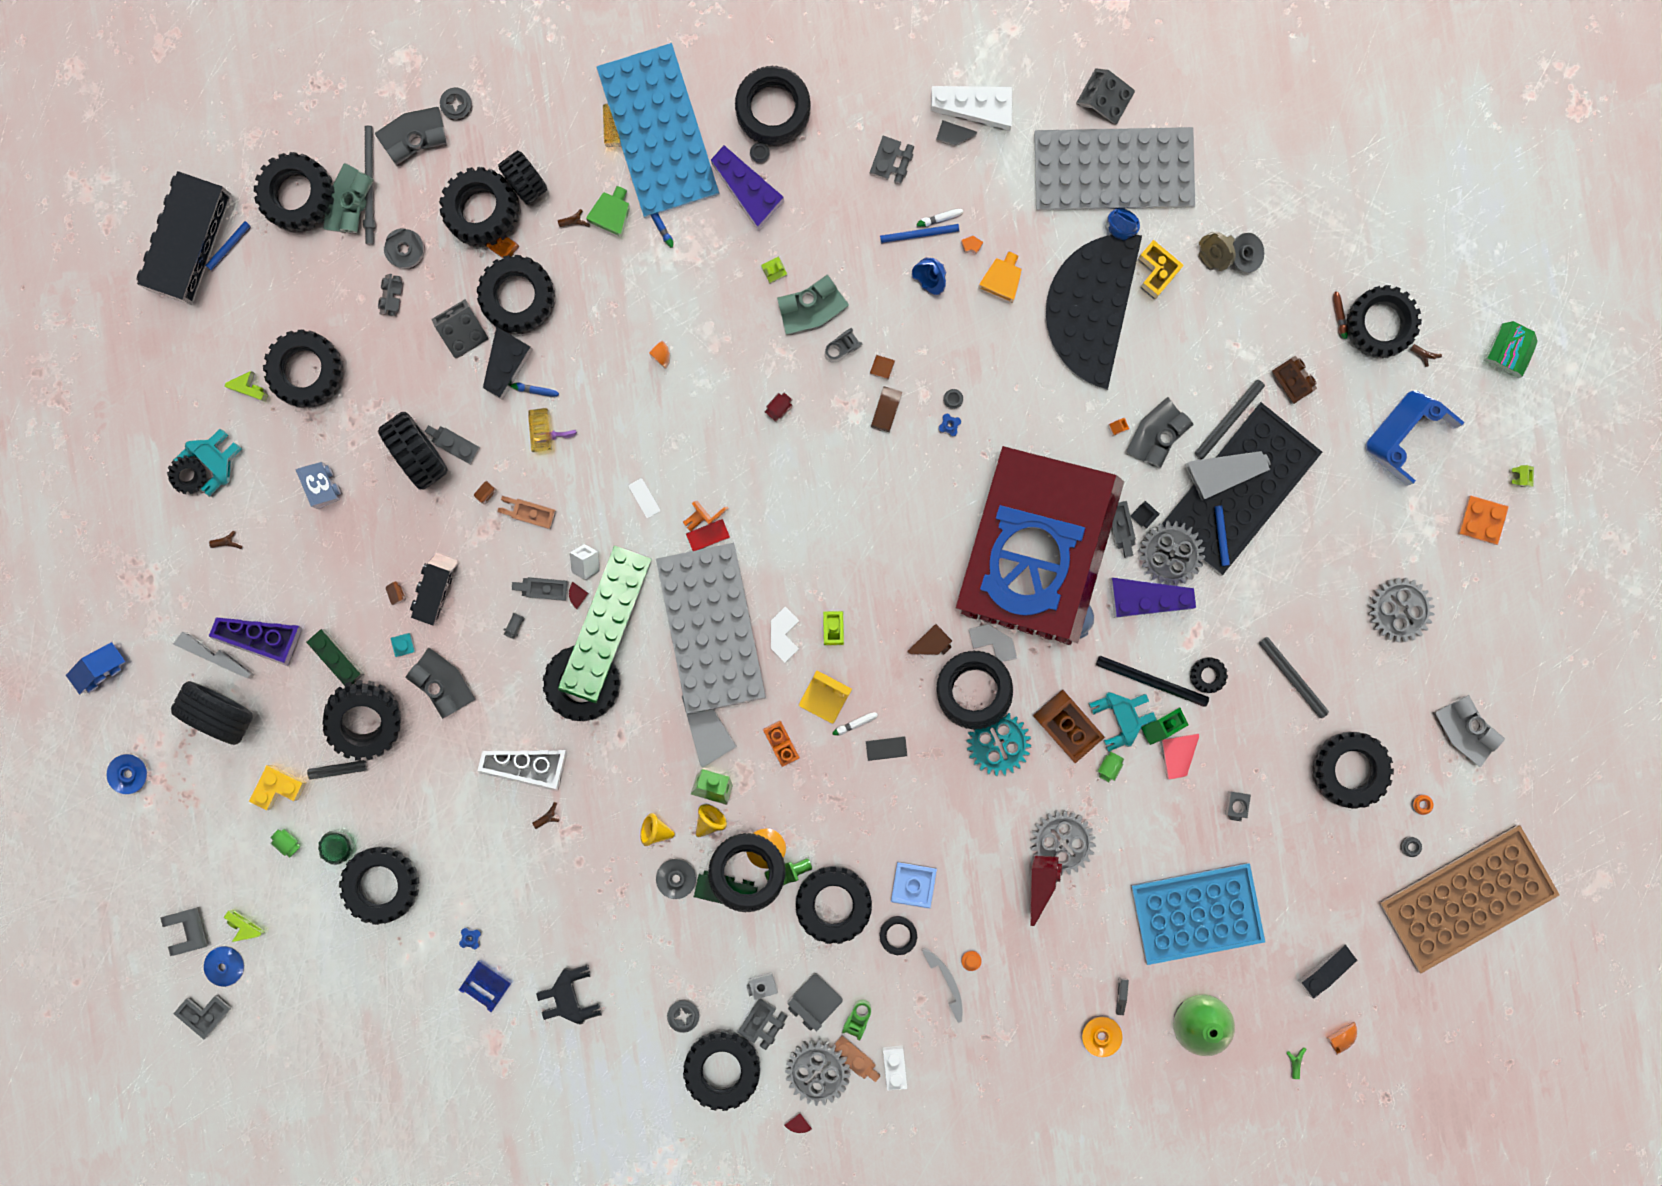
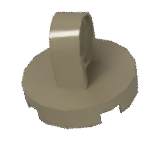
(1217, 250)

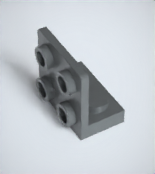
(1106, 94)
(459, 328)

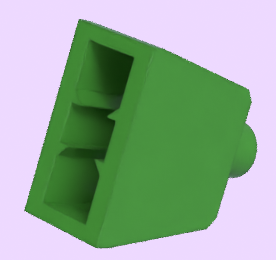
(610, 212)
(712, 786)

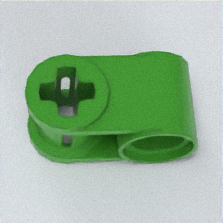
(856, 1022)

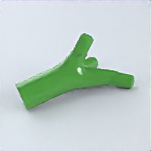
(1296, 1063)

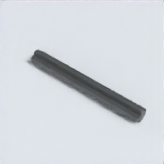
(1229, 419)
(1294, 677)

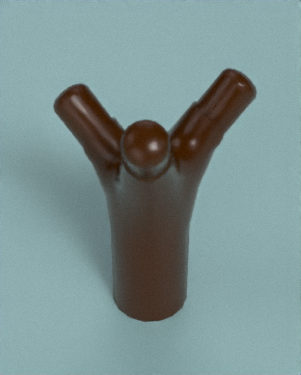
(574, 219)
(1424, 354)
(225, 541)
(548, 817)

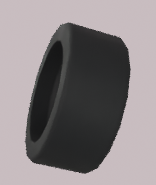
(913, 935)

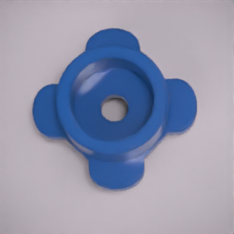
(948, 419)
(469, 933)

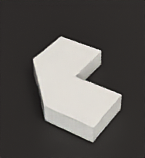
(780, 626)
(988, 635)

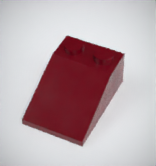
(1045, 875)

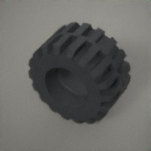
(522, 177)

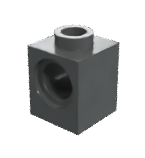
(1231, 799)

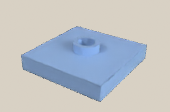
(913, 885)

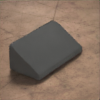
(886, 748)

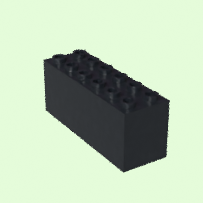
(183, 237)

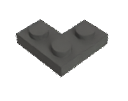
(204, 1020)

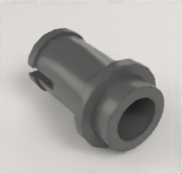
(513, 626)

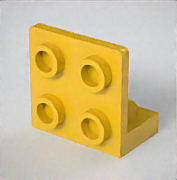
(825, 697)

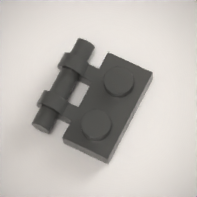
(886, 156)
(757, 1020)

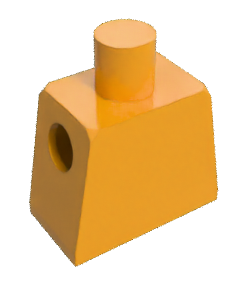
(1002, 278)

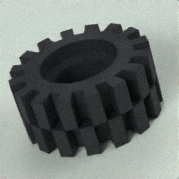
(194, 483)
(1220, 670)

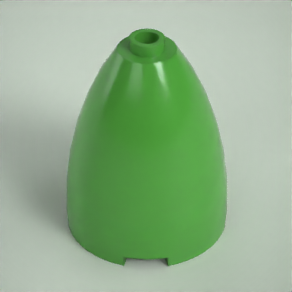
(1204, 1025)

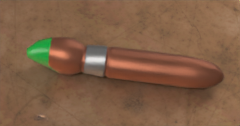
(1343, 329)

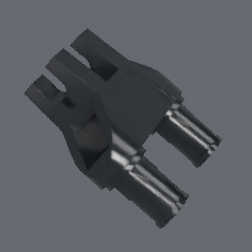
(566, 998)

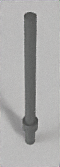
(368, 222)

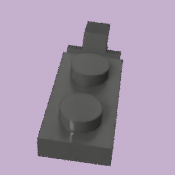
(453, 443)
(1123, 529)
(542, 588)

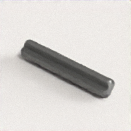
(338, 769)

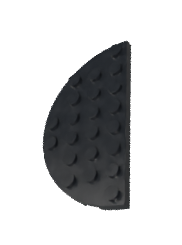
(1089, 306)

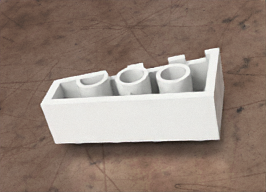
(977, 104)
(528, 767)

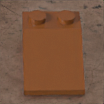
(1068, 726)

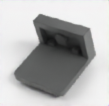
(814, 1002)

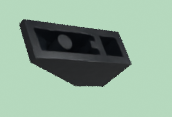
(1327, 971)

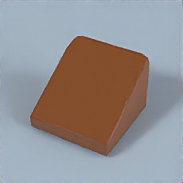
(882, 367)
(485, 492)
(395, 593)

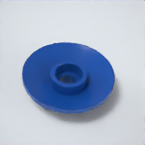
(117, 774)
(233, 966)

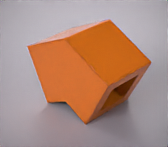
(971, 244)
(1118, 426)

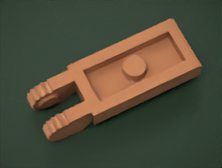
(529, 512)

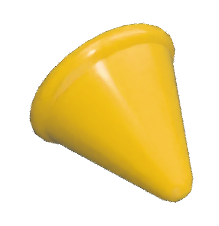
(709, 820)
(654, 831)

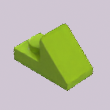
(242, 385)
(833, 628)
(247, 928)

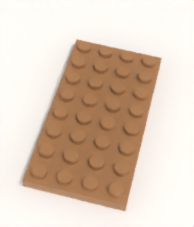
(1469, 899)

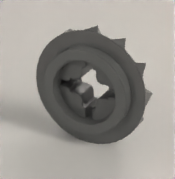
(448, 98)
(678, 1024)

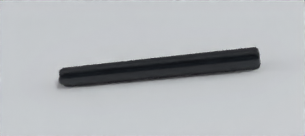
(1152, 681)

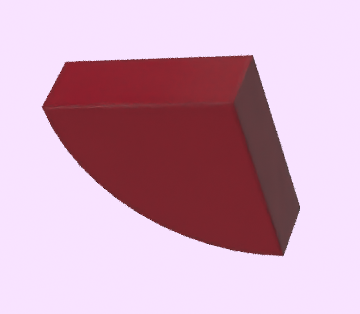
(577, 595)
(798, 1124)

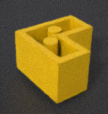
(1163, 266)
(276, 782)

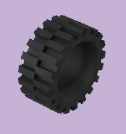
(1401, 304)

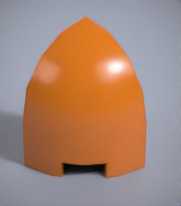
(661, 354)
(1343, 1038)

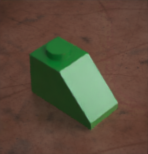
(1165, 726)

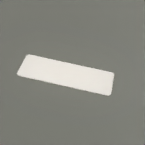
(644, 498)

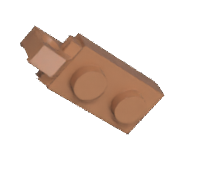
(858, 1061)

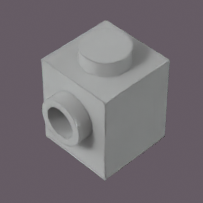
(762, 986)

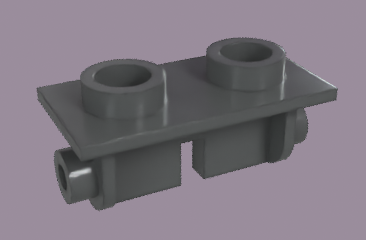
(387, 301)

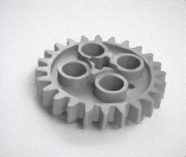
(1179, 536)
(1415, 598)
(1076, 831)
(830, 1085)

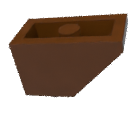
(931, 643)

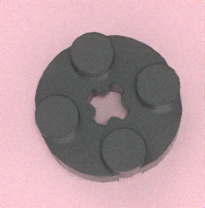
(406, 237)

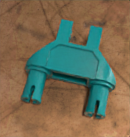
(213, 458)
(1125, 716)

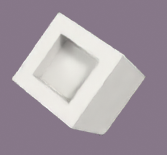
(584, 561)

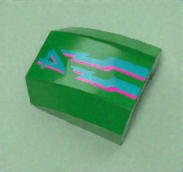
(1512, 348)

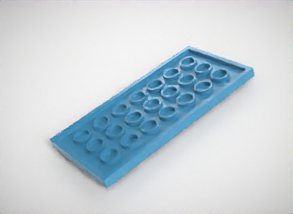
(658, 130)

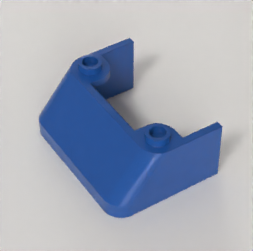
(1385, 441)

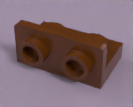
(1295, 379)

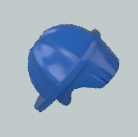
(1123, 223)
(931, 275)

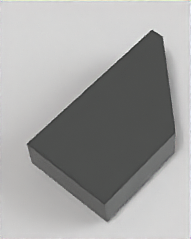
(954, 134)
(1122, 996)

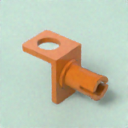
(700, 515)

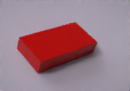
(708, 535)

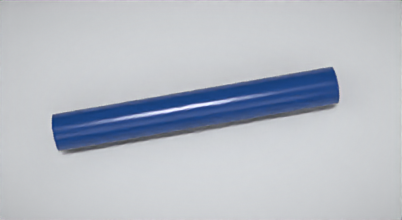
(228, 245)
(1222, 535)

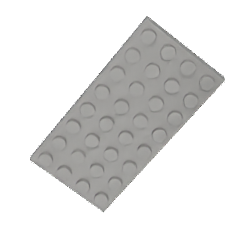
(1114, 168)
(710, 628)

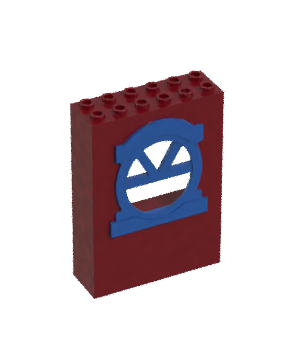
(1068, 503)

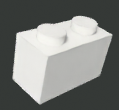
(894, 1068)

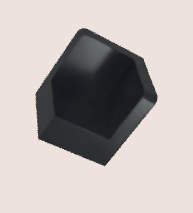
(1144, 515)

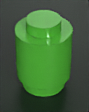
(1110, 767)
(284, 843)

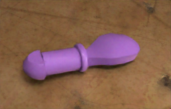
(568, 434)

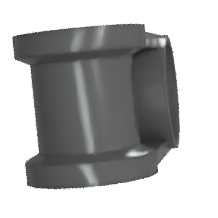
(845, 343)

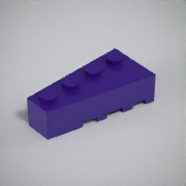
(748, 188)
(1143, 598)
(263, 639)

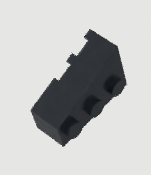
(504, 363)
(433, 589)

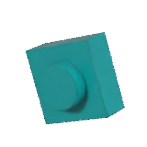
(403, 645)

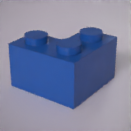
(94, 668)

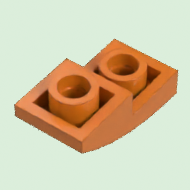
(781, 743)

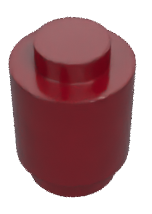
(779, 406)

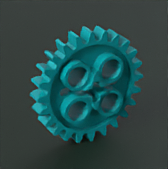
(1015, 736)

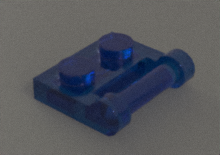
(489, 981)

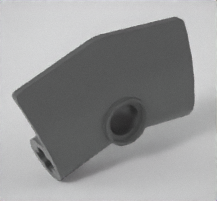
(398, 134)
(1147, 441)
(453, 689)

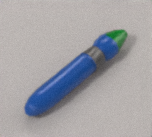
(662, 229)
(534, 389)

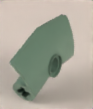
(349, 200)
(802, 316)

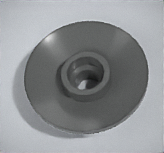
(1248, 252)
(665, 881)

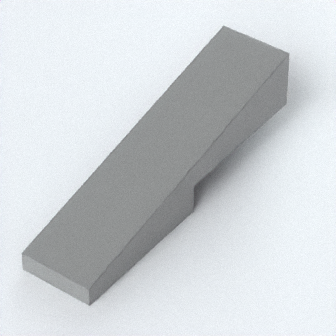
(221, 658)

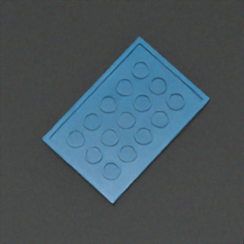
(1198, 914)

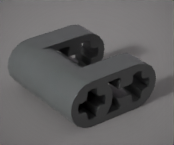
(192, 928)

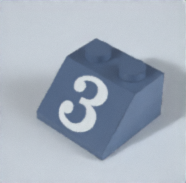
(318, 484)

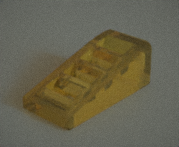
(611, 135)
(540, 417)

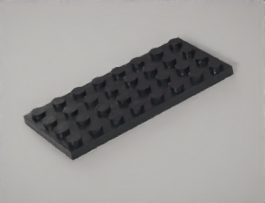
(1254, 500)

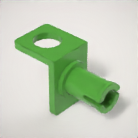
(793, 870)

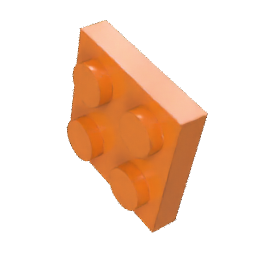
(1483, 520)

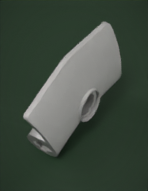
(1457, 721)

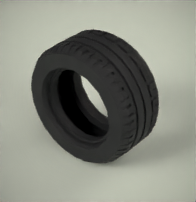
(761, 79)
(974, 661)
(211, 713)
(759, 846)

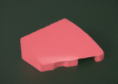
(1179, 755)

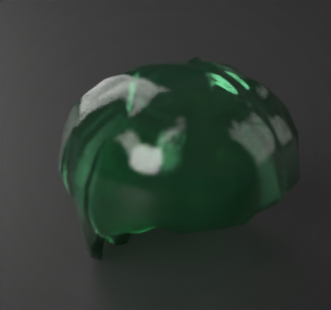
(335, 847)

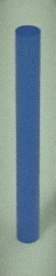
(919, 233)

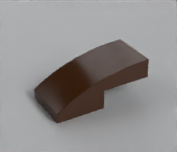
(886, 409)

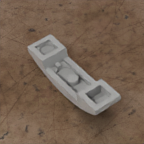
(955, 1005)

